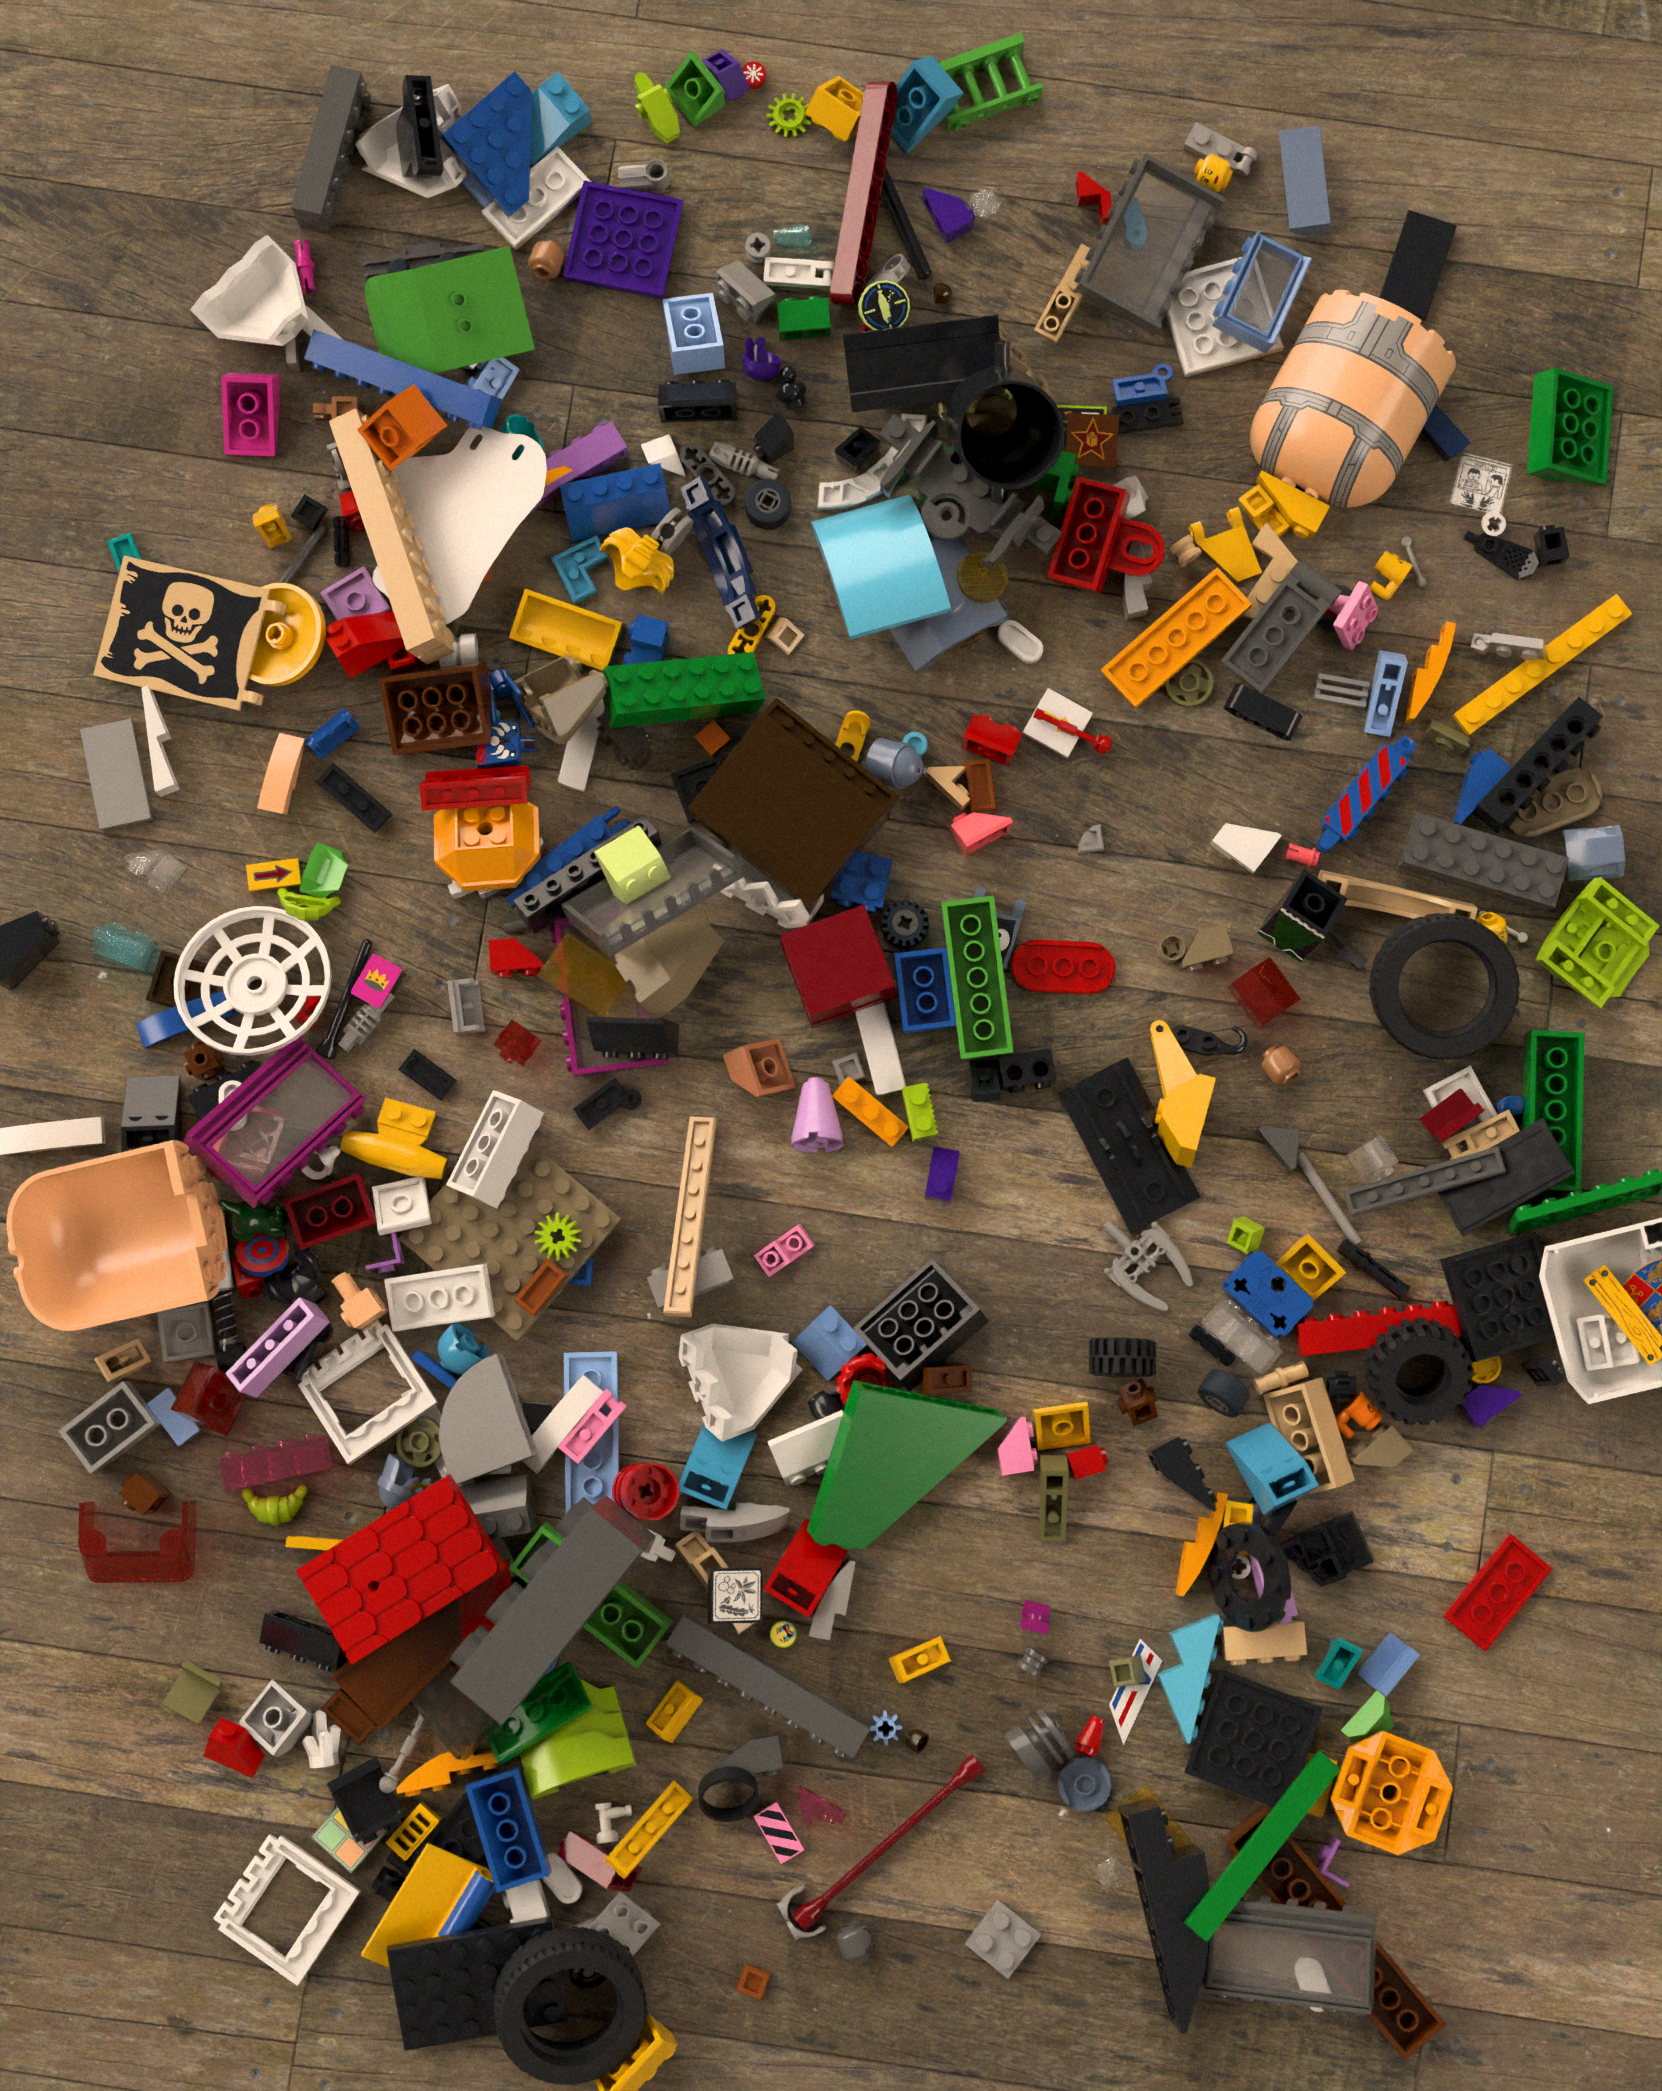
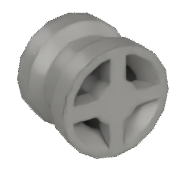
(757, 254)

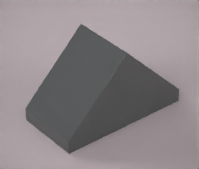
(1282, 1144)

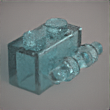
(123, 946)

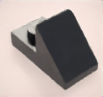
(856, 449)
(984, 1081)

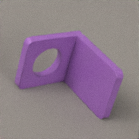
(388, 1266)
(1325, 1857)

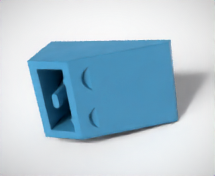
(716, 1467)
(1271, 1467)

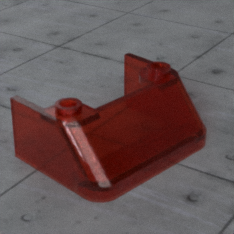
(170, 1564)

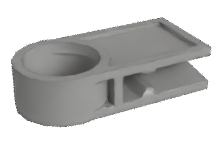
(892, 271)

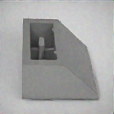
(744, 291)

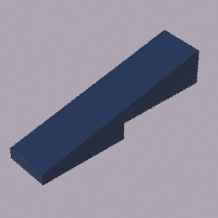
(1444, 434)

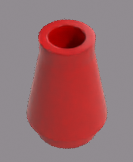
(1090, 1738)

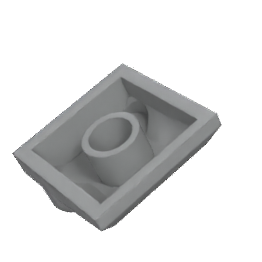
(276, 1719)

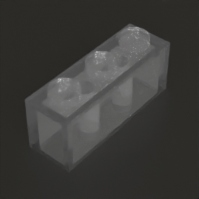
(1373, 1160)
(1241, 1336)

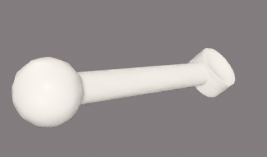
(1521, 937)

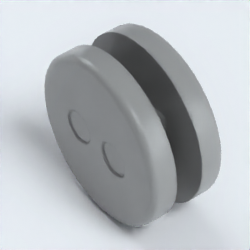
(671, 532)

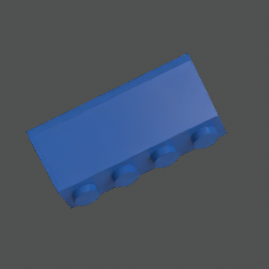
(615, 502)
(508, 1829)

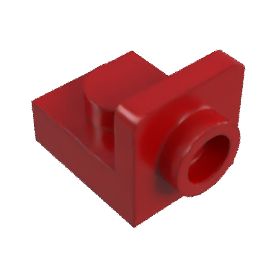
(308, 1007)
(248, 1285)

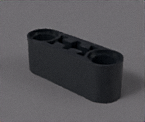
(1263, 712)

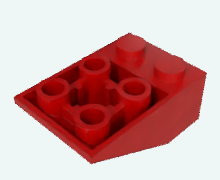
(804, 1571)

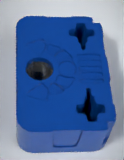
(1261, 1301)

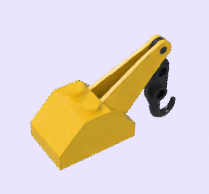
(1184, 1092)

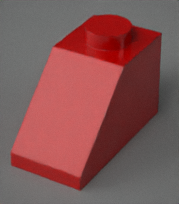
(234, 1748)

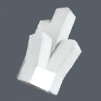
(323, 1744)

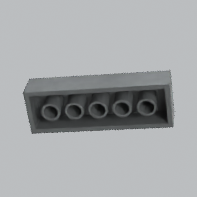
(330, 149)
(1483, 862)

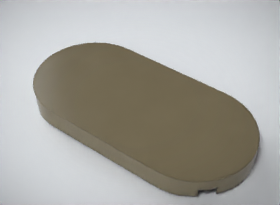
(1565, 800)

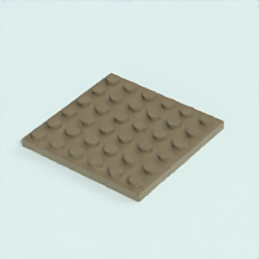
(503, 1237)

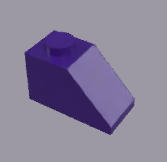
(728, 74)
(948, 213)
(942, 1174)
(1486, 1402)

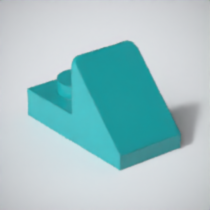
(1338, 1662)

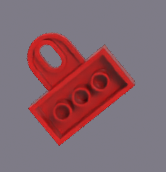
(1098, 538)

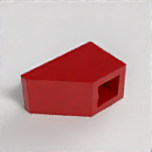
(351, 512)
(511, 957)

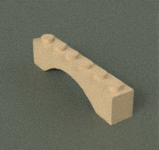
(1393, 899)

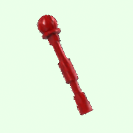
(1102, 743)

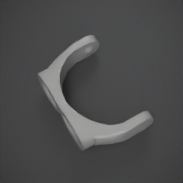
(783, 1905)

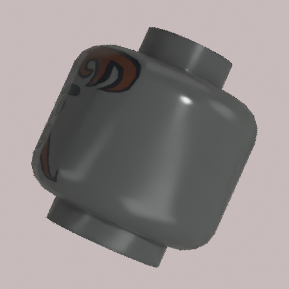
(855, 1942)

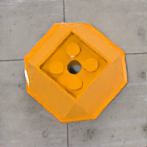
(491, 859)
(1419, 1796)

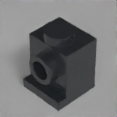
(1557, 539)

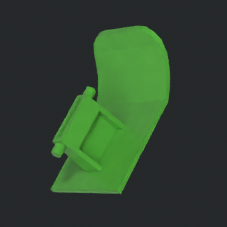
(450, 312)

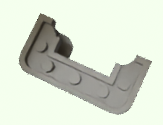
(560, 697)

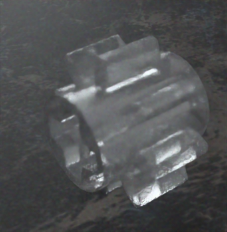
(985, 202)

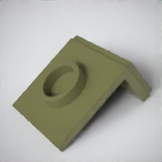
(1447, 738)
(193, 1693)

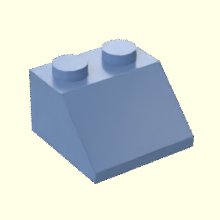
(829, 1343)

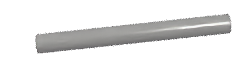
(1328, 1199)

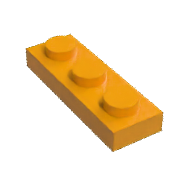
(870, 1111)

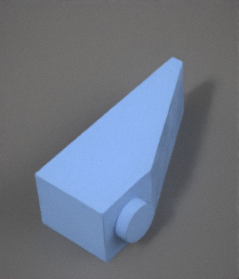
(1385, 692)

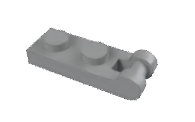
(1205, 142)

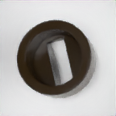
(942, 293)
(917, 1741)

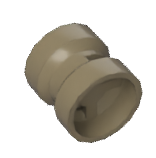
(1175, 949)

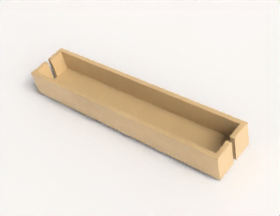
(393, 543)

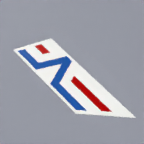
(1129, 1699)

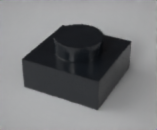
(309, 512)

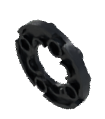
(1276, 1574)

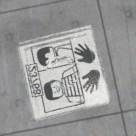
(1481, 483)

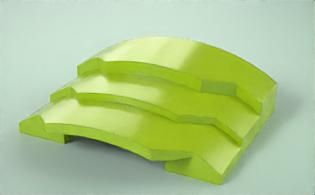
(1598, 943)
(580, 1748)

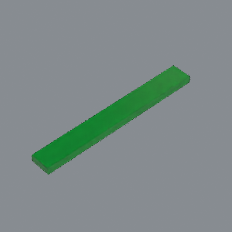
(1262, 1846)

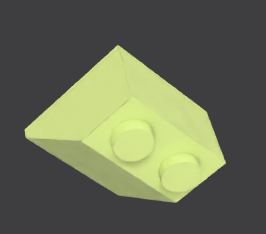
(632, 865)

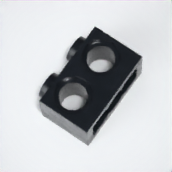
(1025, 1063)

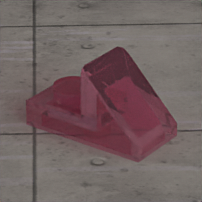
(811, 1803)

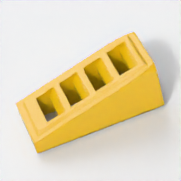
(429, 1815)

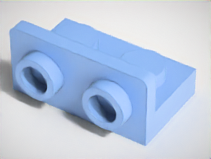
(494, 377)

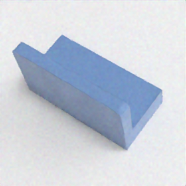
(1388, 1664)

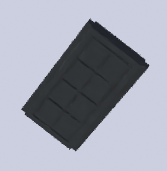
(1531, 1165)

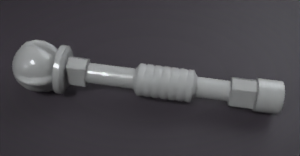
(389, 1782)

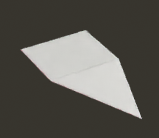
(663, 452)

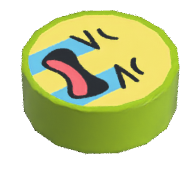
(783, 1634)

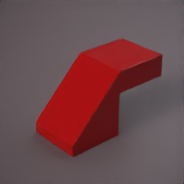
(1092, 193)

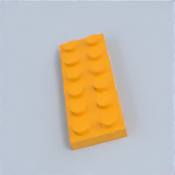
(1176, 638)

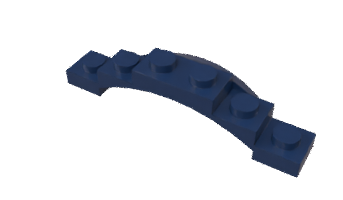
(723, 552)

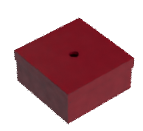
(838, 966)

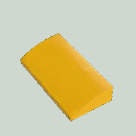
(566, 629)

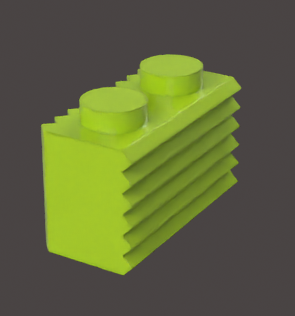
(919, 1112)

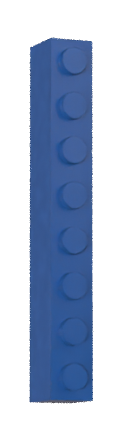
(396, 376)

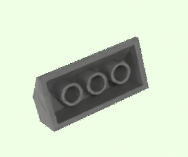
(503, 1505)

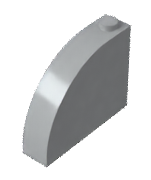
(483, 1423)

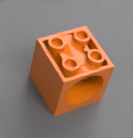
(402, 427)

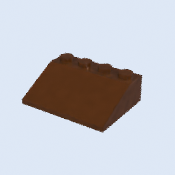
(437, 707)

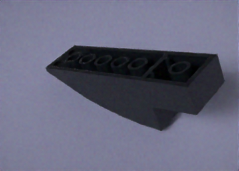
(1169, 1888)

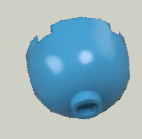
(459, 1349)

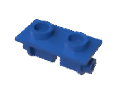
(332, 733)

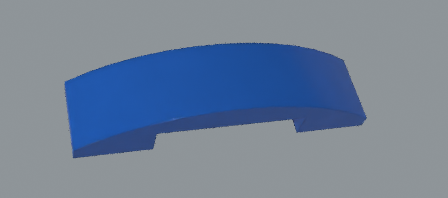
(169, 1023)

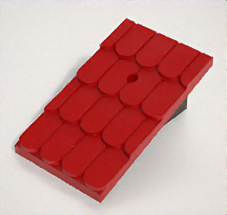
(401, 1568)

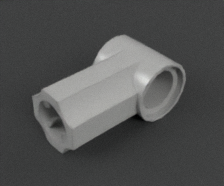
(641, 175)

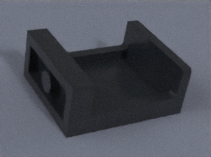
(364, 1804)

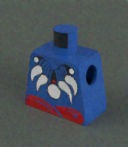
(505, 746)

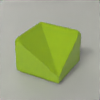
(1245, 1235)

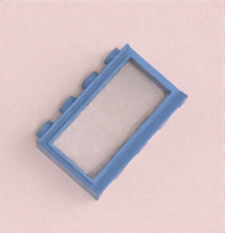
(1260, 292)

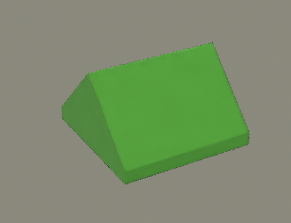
(695, 90)

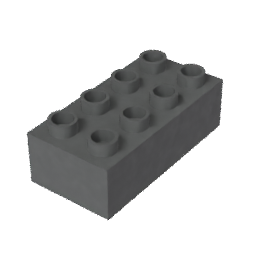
(544, 1617)

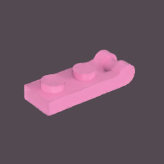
(591, 1427)

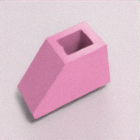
(1015, 1449)

